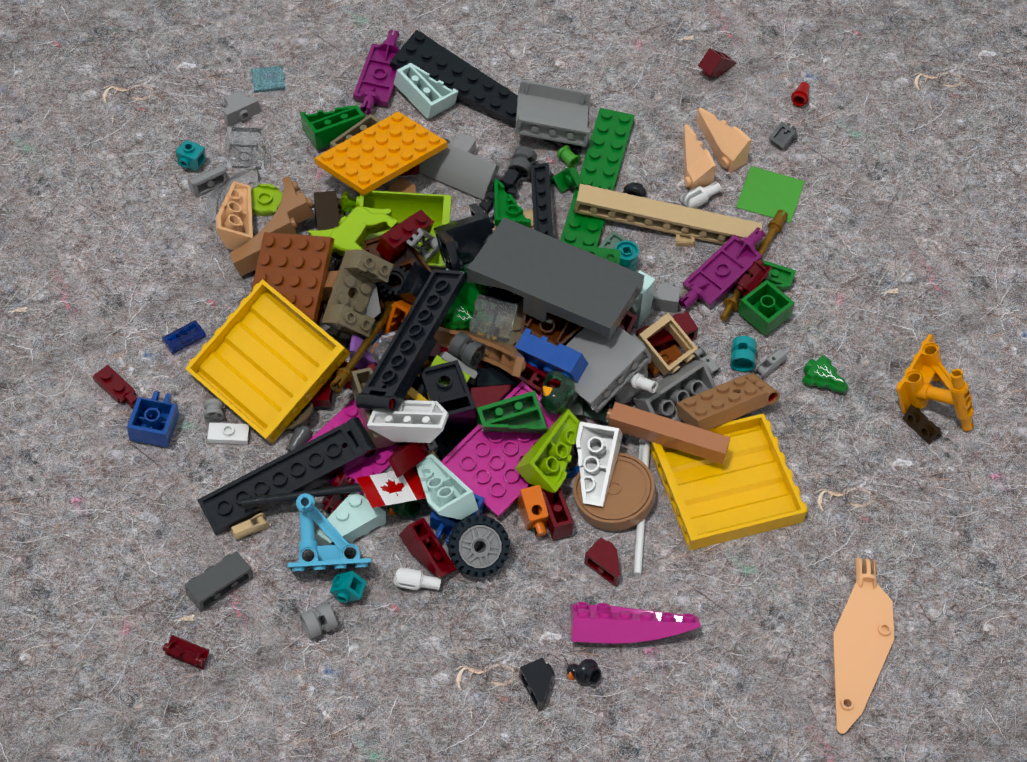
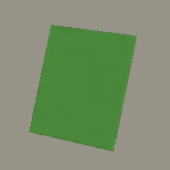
(769, 192)

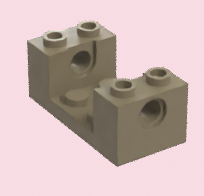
(360, 272)

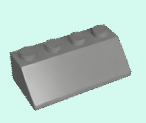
(683, 383)

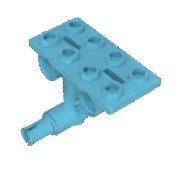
(325, 554)

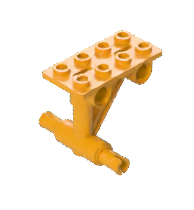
(917, 388)

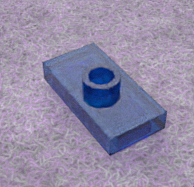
(184, 337)

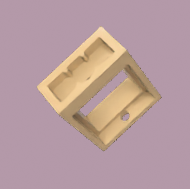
(678, 334)

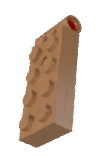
(727, 402)

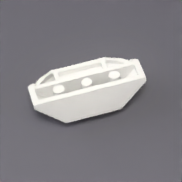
(410, 422)

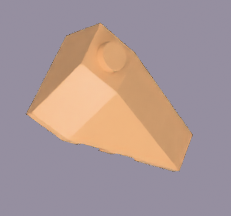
(727, 143)
(698, 163)
(235, 216)

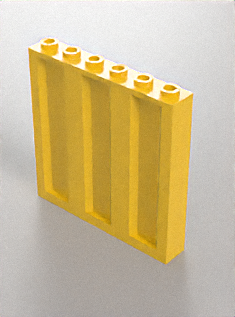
(267, 361)
(735, 498)

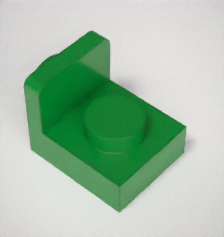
(566, 179)

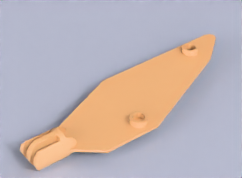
(861, 644)

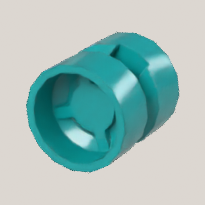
(628, 255)
(743, 353)

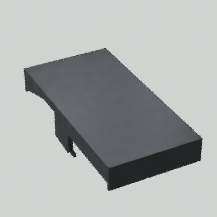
(556, 278)

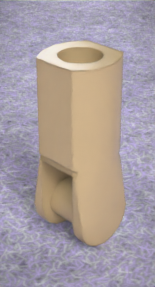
(246, 528)

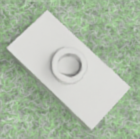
(228, 433)

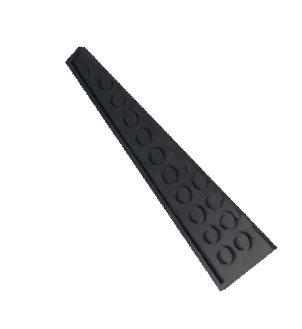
(472, 84)

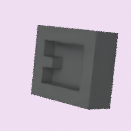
(783, 135)

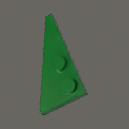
(507, 206)

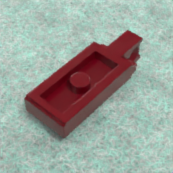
(115, 386)

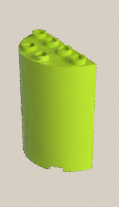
(406, 204)

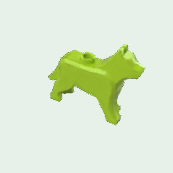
(355, 228)

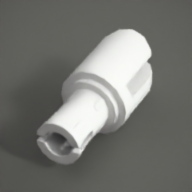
(700, 195)
(414, 580)

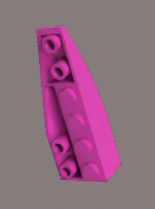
(625, 625)

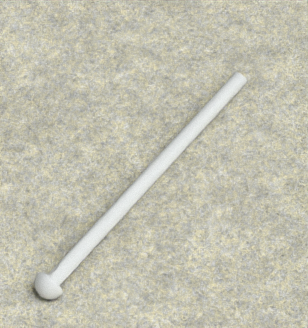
(644, 451)

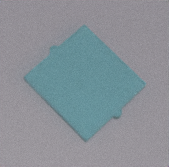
(268, 79)

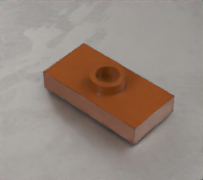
(669, 356)

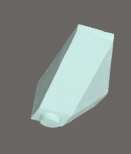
(444, 490)

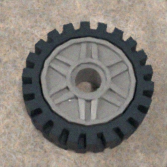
(494, 549)

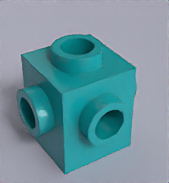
(191, 155)
(347, 587)

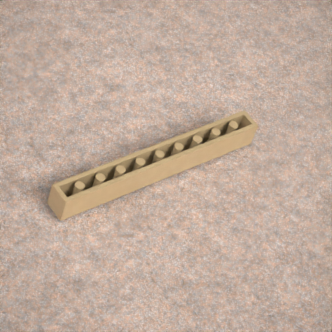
(661, 215)

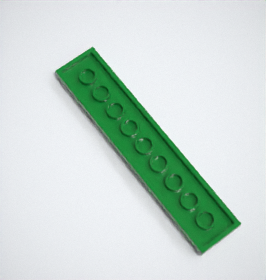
(599, 170)

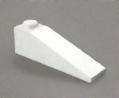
(597, 456)

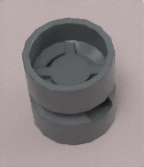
(522, 161)
(467, 350)

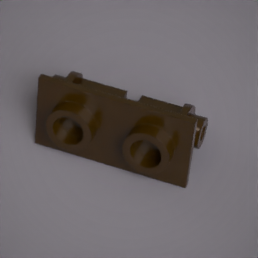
(921, 424)

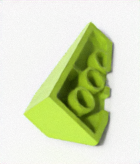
(549, 456)

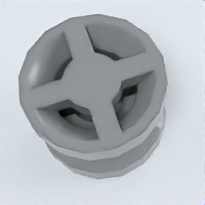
(213, 410)

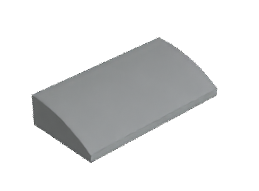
(461, 171)

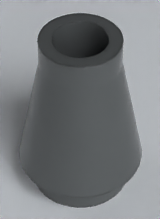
(300, 436)

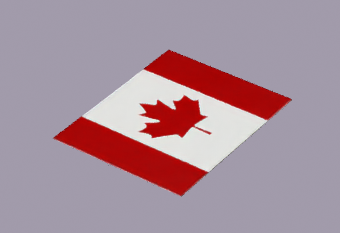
(383, 491)

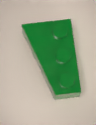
(327, 126)
(512, 415)

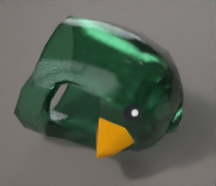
(557, 399)

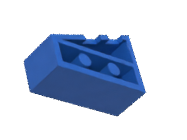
(550, 357)

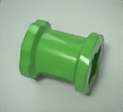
(568, 156)

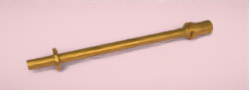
(775, 226)
(344, 374)

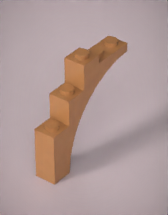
(291, 211)
(496, 353)

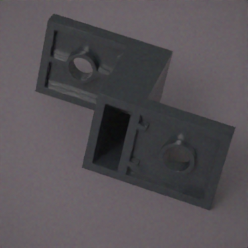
(464, 238)
(454, 399)

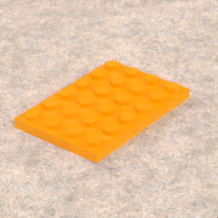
(380, 153)

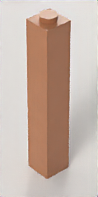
(668, 432)

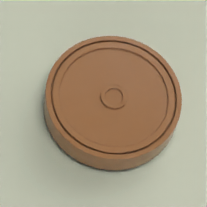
(628, 496)

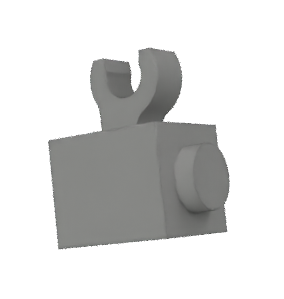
(463, 142)
(666, 296)

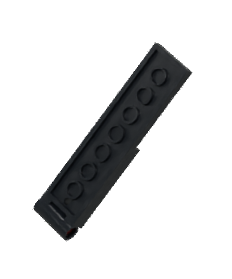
(411, 343)
(292, 472)

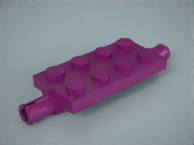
(377, 76)
(722, 270)

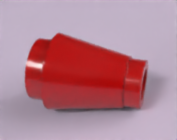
(801, 94)

